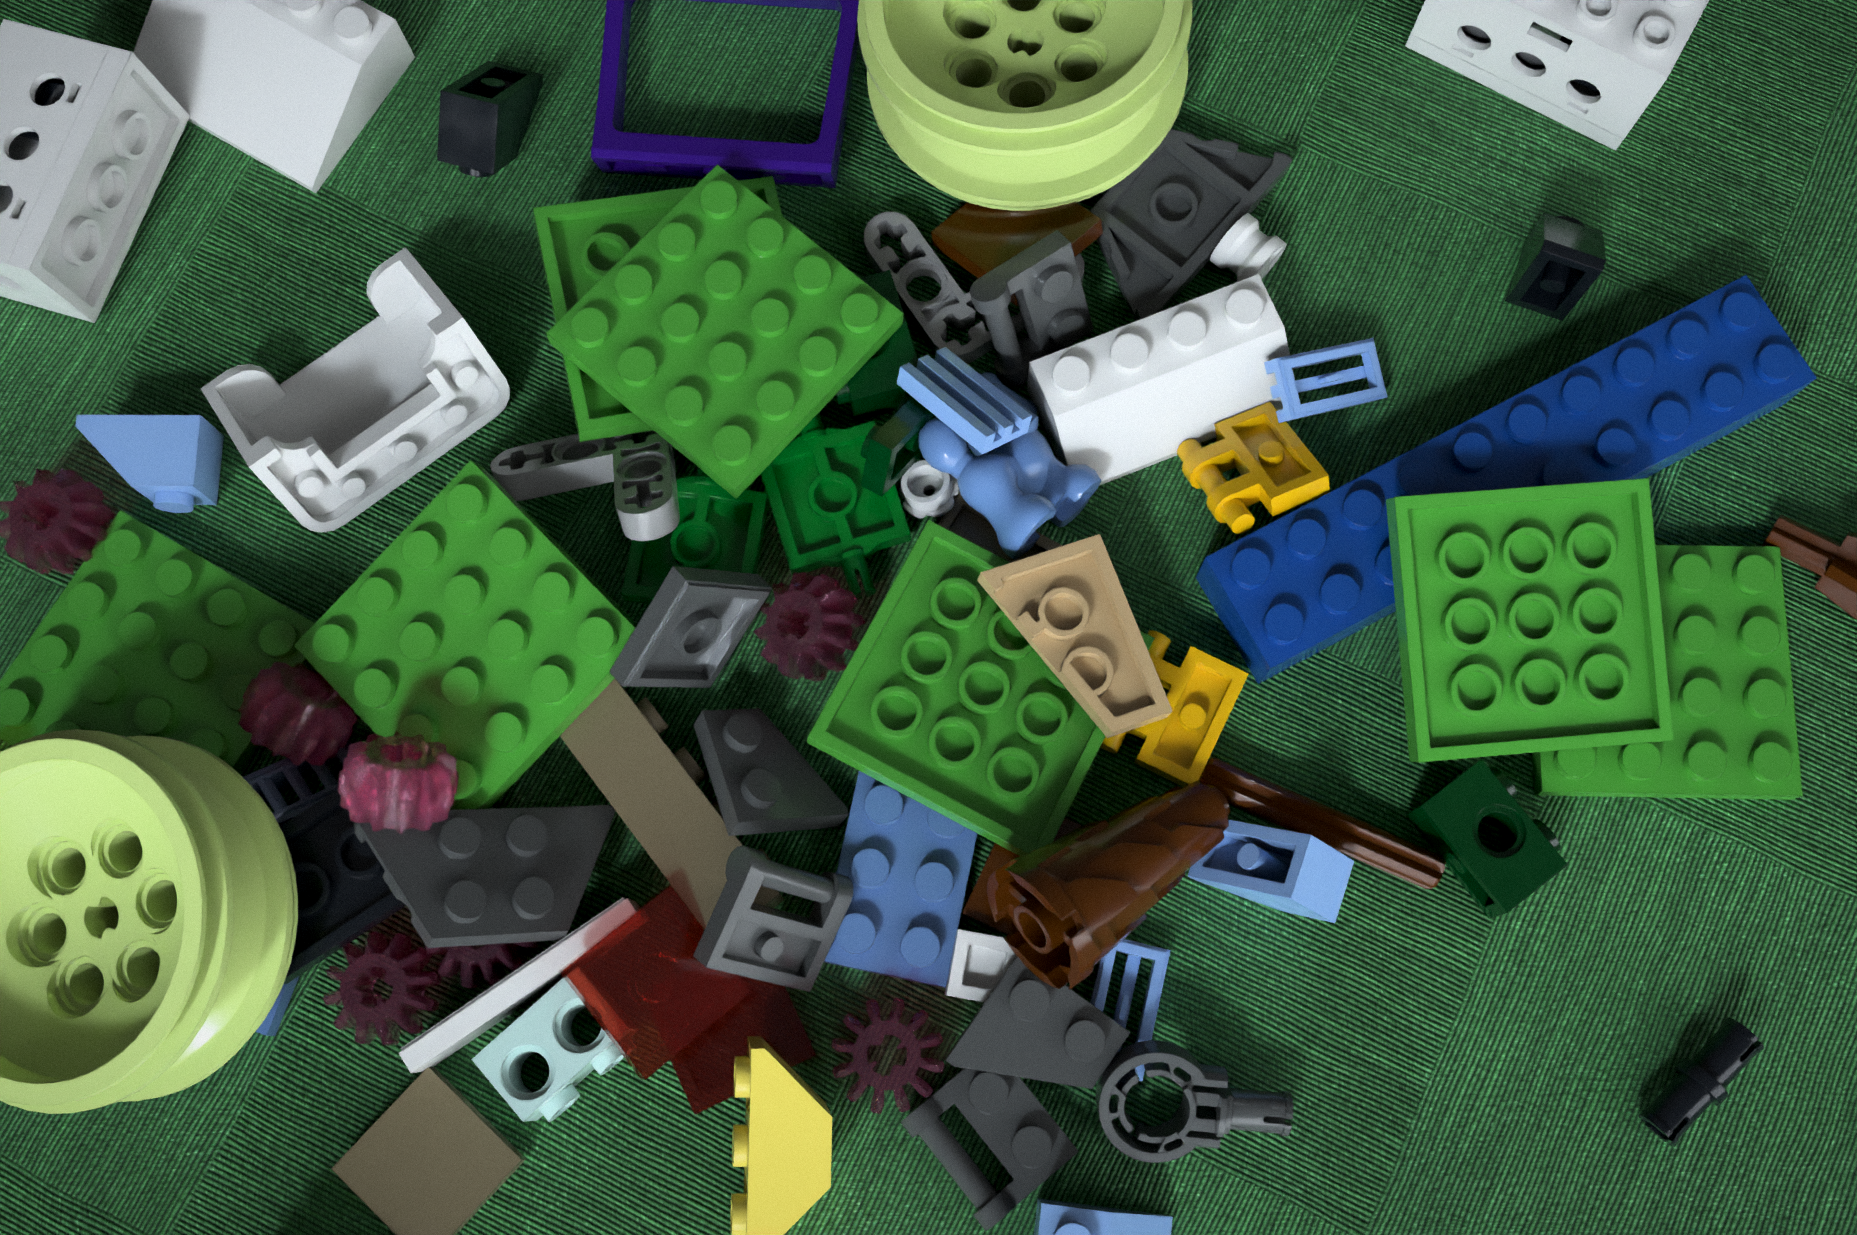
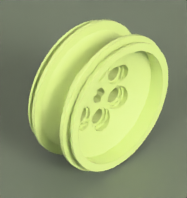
(1025, 95)
(134, 918)

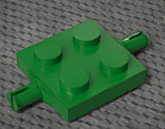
(825, 510)
(711, 534)

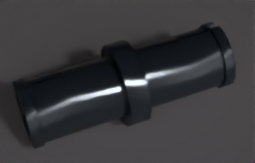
(1701, 1081)

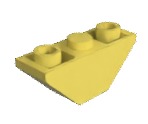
(780, 1145)

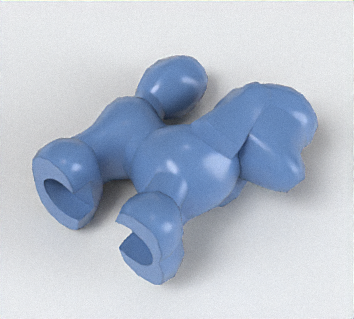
(1014, 483)

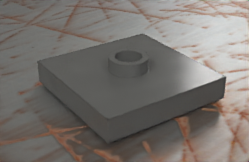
(690, 628)

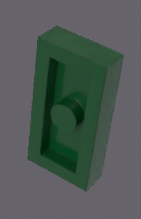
(893, 446)

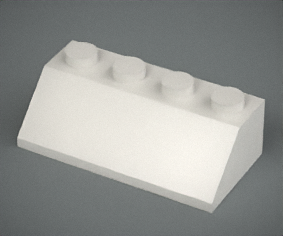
(1159, 380)

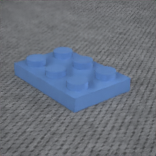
(907, 885)

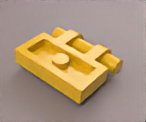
(1271, 465)
(1201, 702)

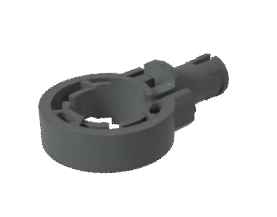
(1191, 1124)

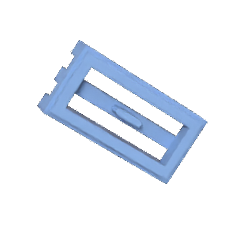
(1288, 387)
(964, 400)
(1134, 952)

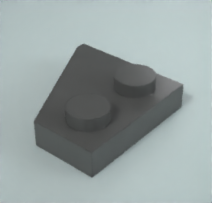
(762, 777)
(1038, 1033)

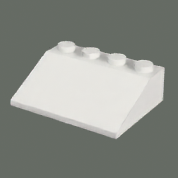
(277, 74)

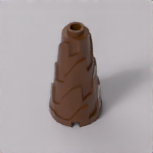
(1101, 879)

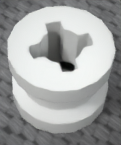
(1247, 249)

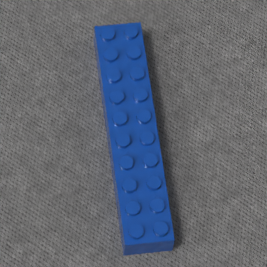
(1598, 421)

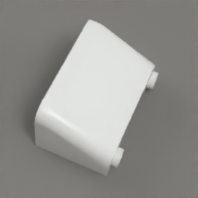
(368, 406)

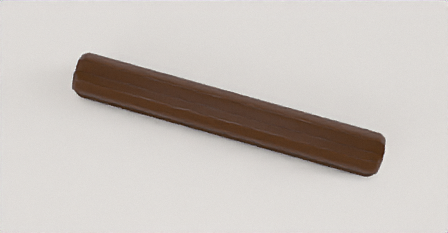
(1326, 824)

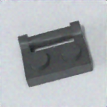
(1048, 300)
(765, 940)
(1011, 1126)

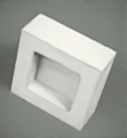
(977, 965)

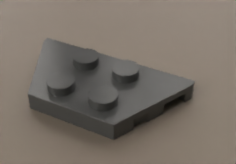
(1175, 212)
(493, 871)

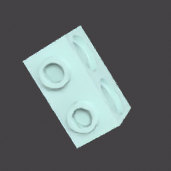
(546, 1031)

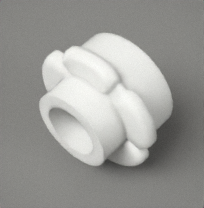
(921, 478)

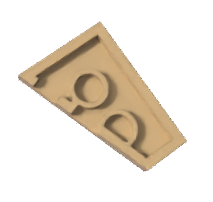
(1084, 631)

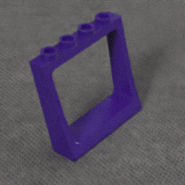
(696, 156)

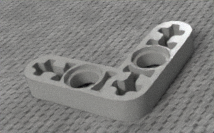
(951, 303)
(636, 463)

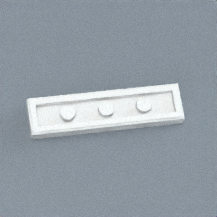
(509, 993)

